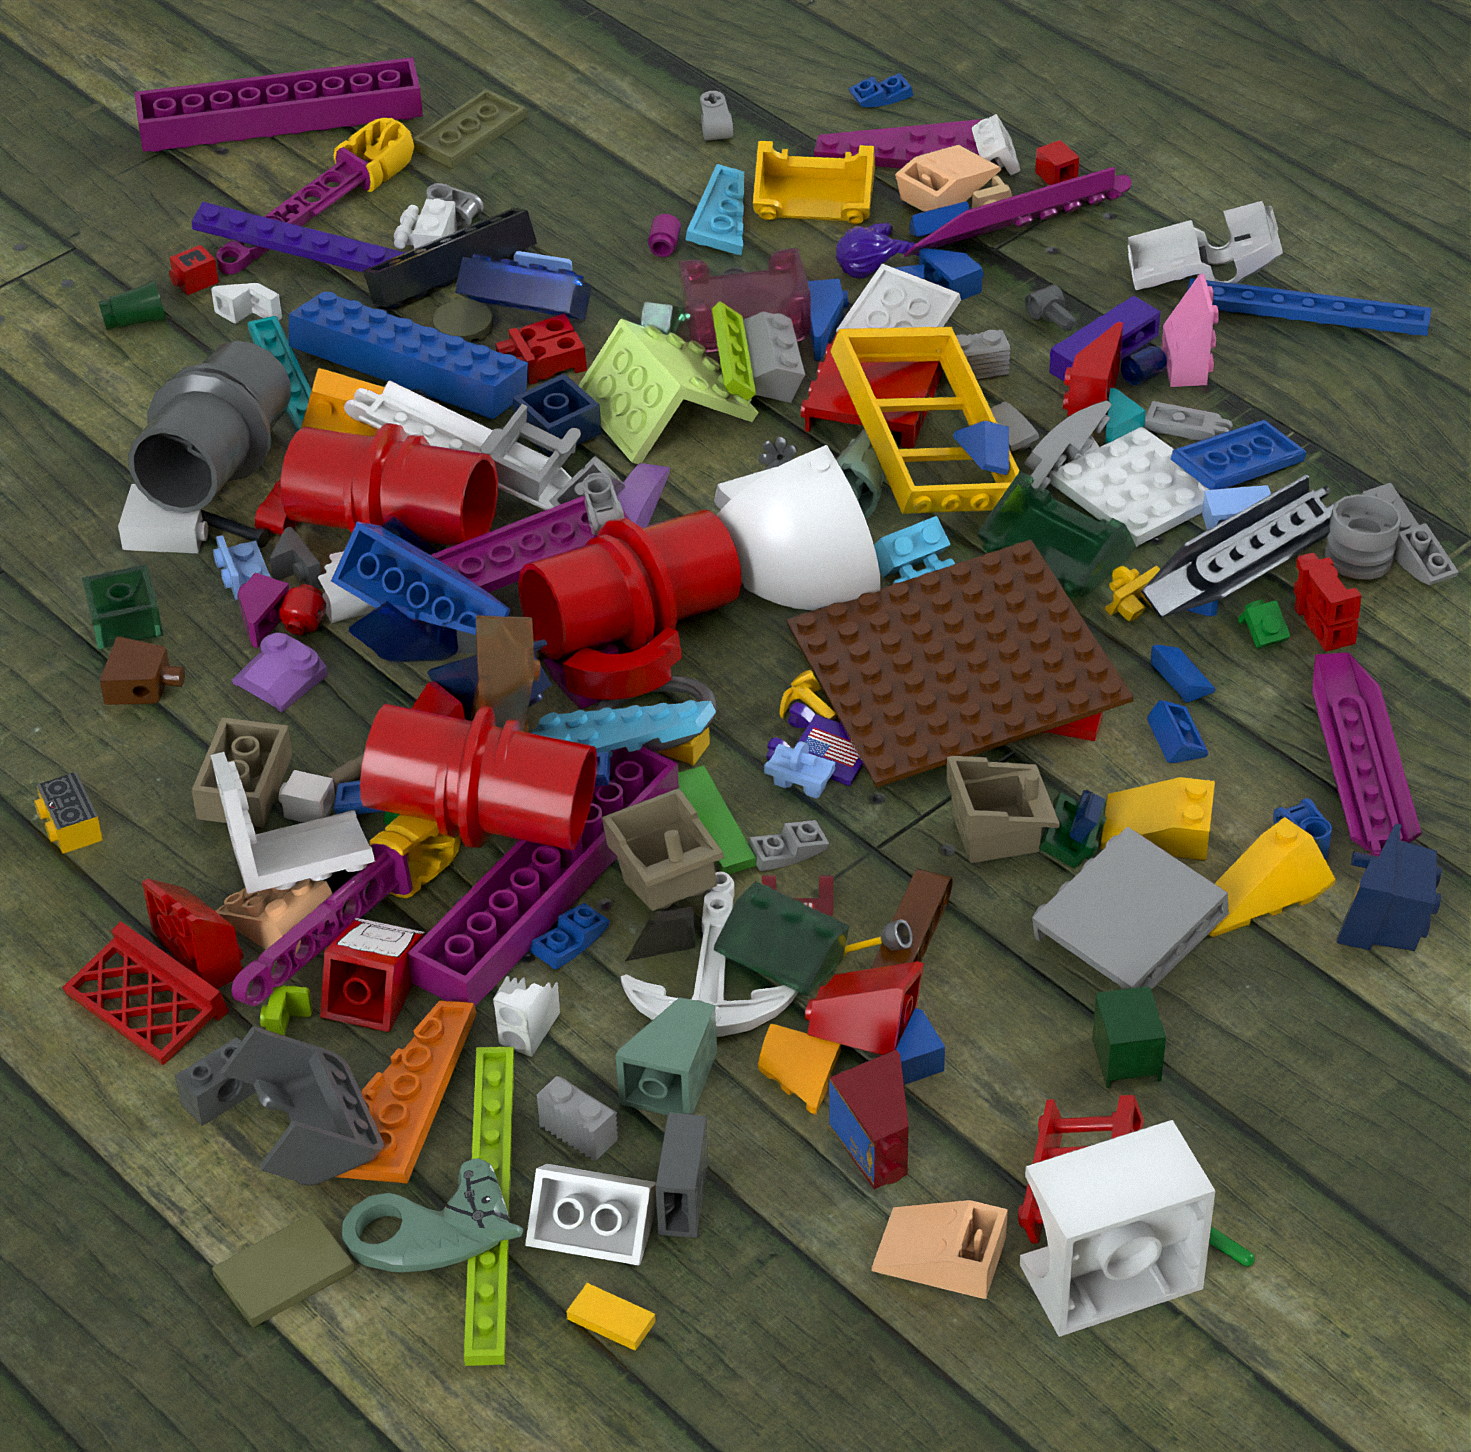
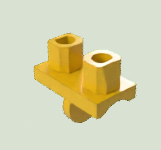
(1127, 591)

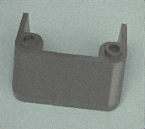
(317, 1090)

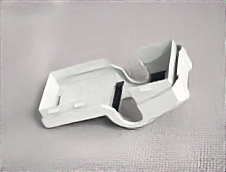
(1184, 250)

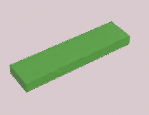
(717, 819)

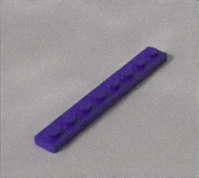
(289, 238)

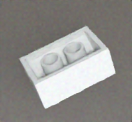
(591, 1213)

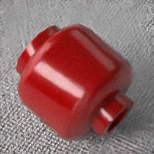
(302, 609)

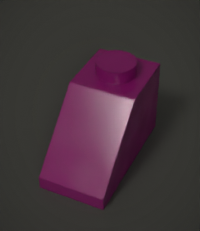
(260, 605)

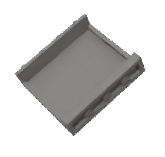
(1132, 911)

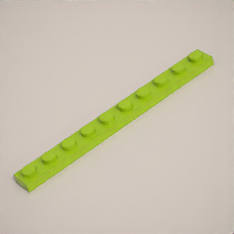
(489, 1270)

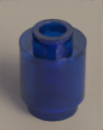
(1143, 364)

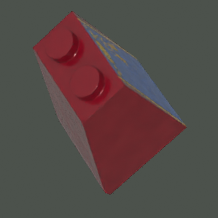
(872, 1117)

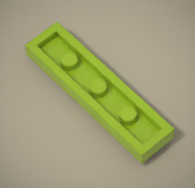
(733, 351)

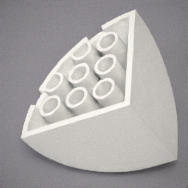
(803, 535)

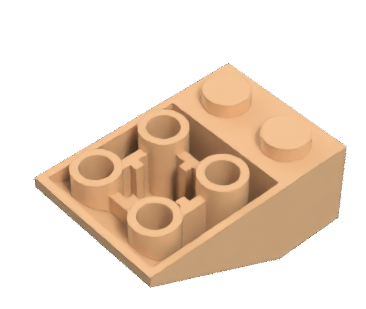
(943, 177)
(273, 912)
(944, 1245)

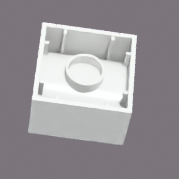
(1120, 1227)

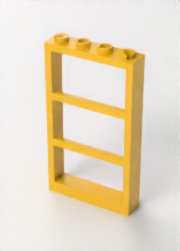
(914, 345)

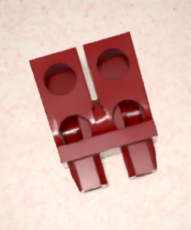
(546, 347)
(1326, 603)

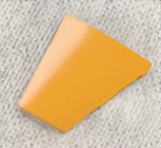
(799, 1063)

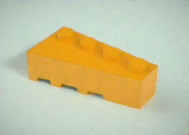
(327, 403)

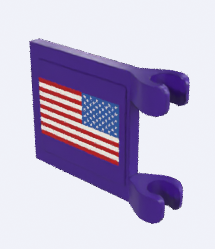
(825, 740)

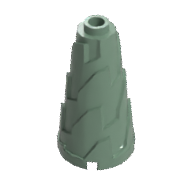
(862, 472)

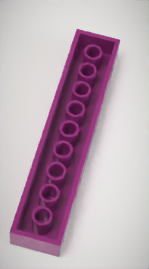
(277, 104)
(529, 890)

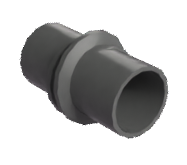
(209, 426)

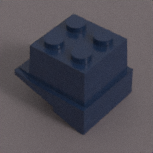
(461, 679)
(1393, 896)

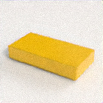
(611, 1316)

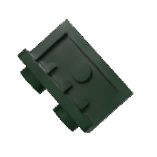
(1058, 840)

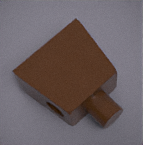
(138, 673)

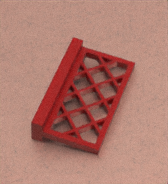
(160, 967)

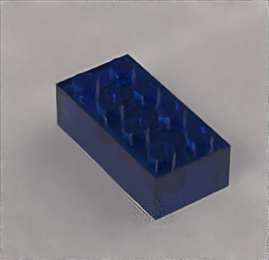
(523, 287)

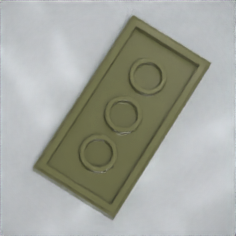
(469, 128)

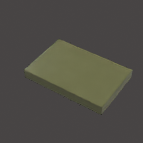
(283, 1269)

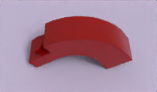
(623, 675)

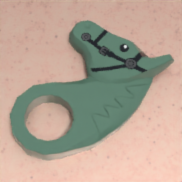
(429, 1238)

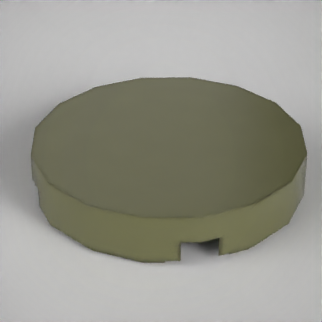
(463, 319)

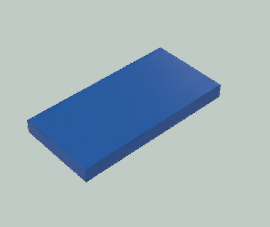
(1238, 455)

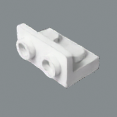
(995, 142)

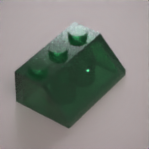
(782, 938)

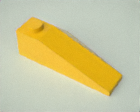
(1272, 874)

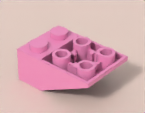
(1190, 336)

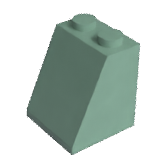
(669, 1059)

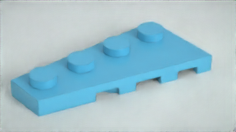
(720, 212)

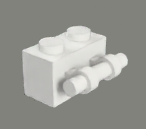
(434, 222)

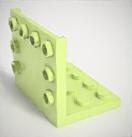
(644, 379)

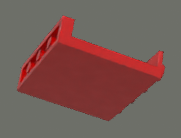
(888, 380)

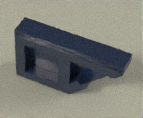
(1086, 815)

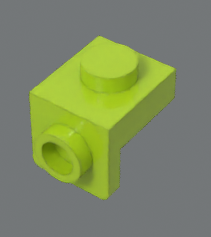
(282, 1004)

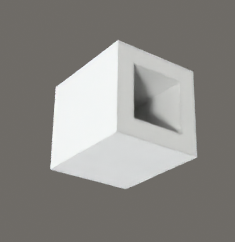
(307, 796)

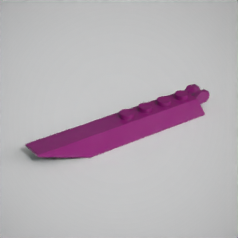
(1027, 206)
(1362, 752)

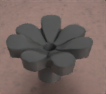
(777, 453)

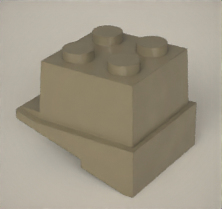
(998, 807)
(663, 849)

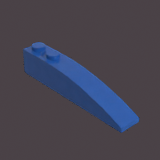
(387, 568)

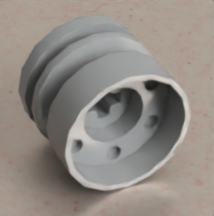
(1363, 536)

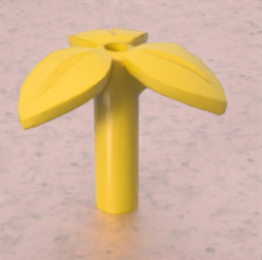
(803, 689)

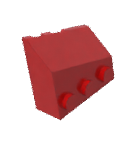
(193, 932)

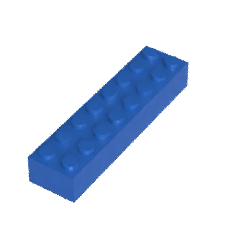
(407, 354)

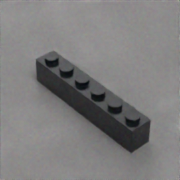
(441, 259)

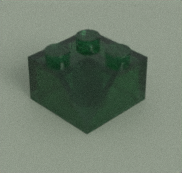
(122, 605)

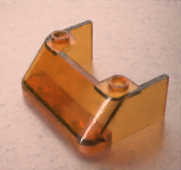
(505, 667)

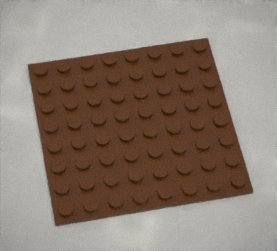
(957, 662)

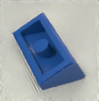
(930, 221)
(1180, 672)
(1176, 732)

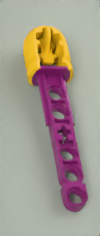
(381, 142)
(404, 857)

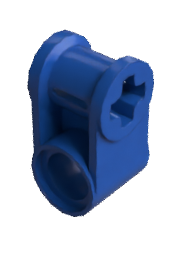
(1310, 820)

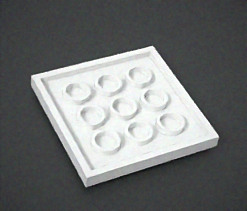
(1133, 484)

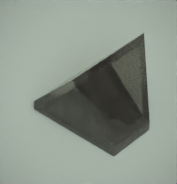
(665, 932)

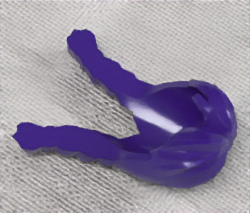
(867, 248)

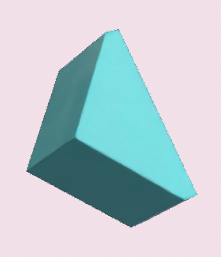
(1124, 416)

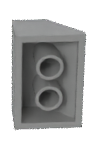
(774, 355)

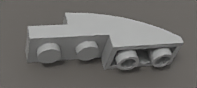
(1066, 441)
(1416, 545)

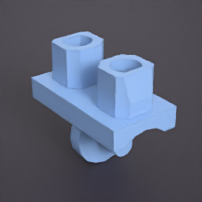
(799, 767)

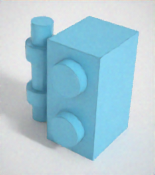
(911, 547)

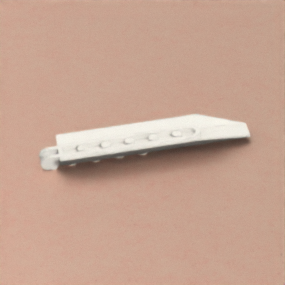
(446, 430)

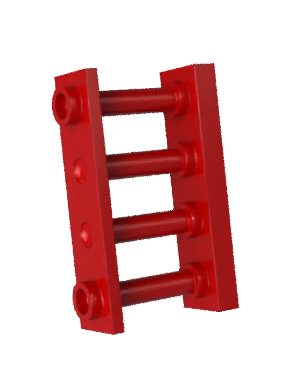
(1051, 1127)

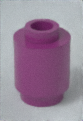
(664, 235)

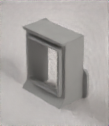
(515, 477)

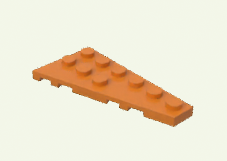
(411, 1089)

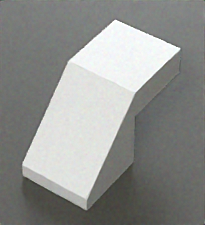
(240, 300)

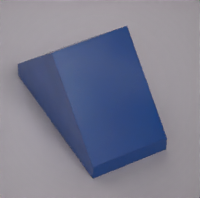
(986, 445)
(920, 1049)

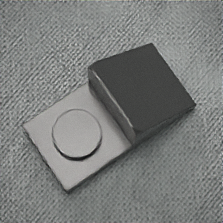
(294, 557)

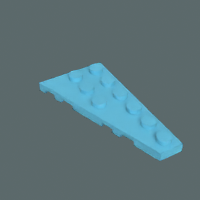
(627, 726)

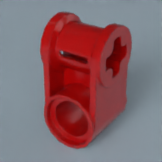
(271, 513)

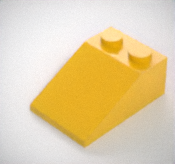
(1167, 813)

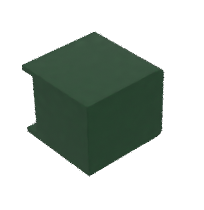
(1128, 1034)

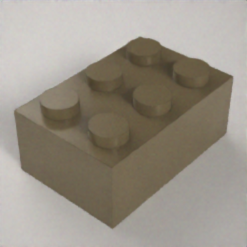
(261, 758)

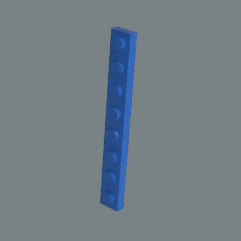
(1320, 308)

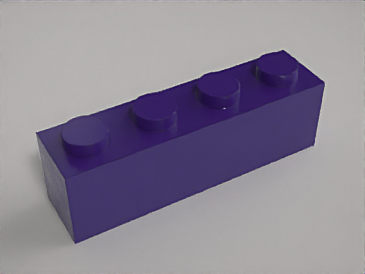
(1139, 327)

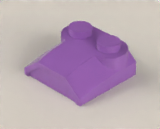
(281, 671)

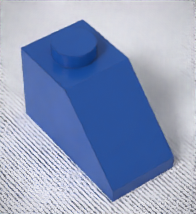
(952, 271)

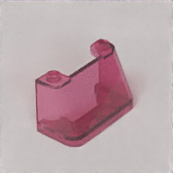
(775, 290)

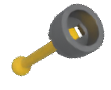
(894, 935)

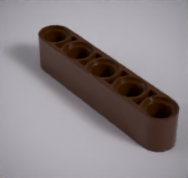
(922, 910)

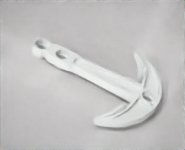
(731, 1016)

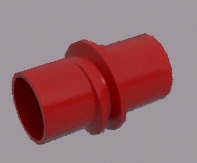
(369, 479)
(630, 583)
(478, 777)

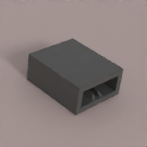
(682, 1175)

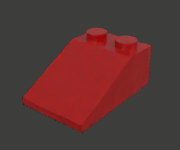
(1094, 371)

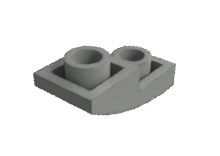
(1020, 430)
(793, 845)

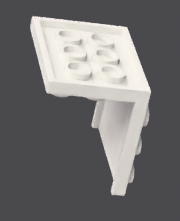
(291, 852)

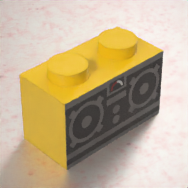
(68, 813)

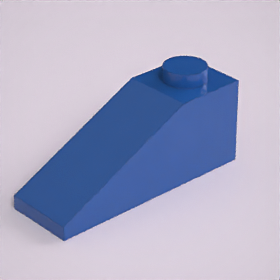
(826, 313)

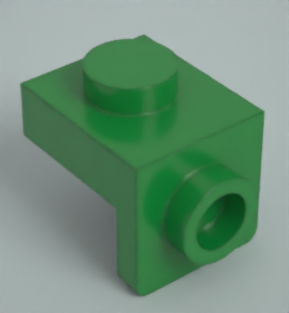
(1265, 623)

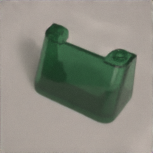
(1071, 543)

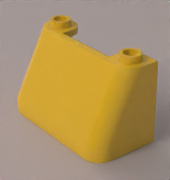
(813, 185)

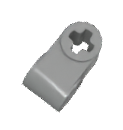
(716, 118)
(463, 209)
(600, 501)

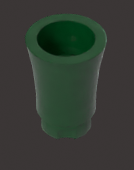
(133, 307)

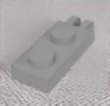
(1185, 422)

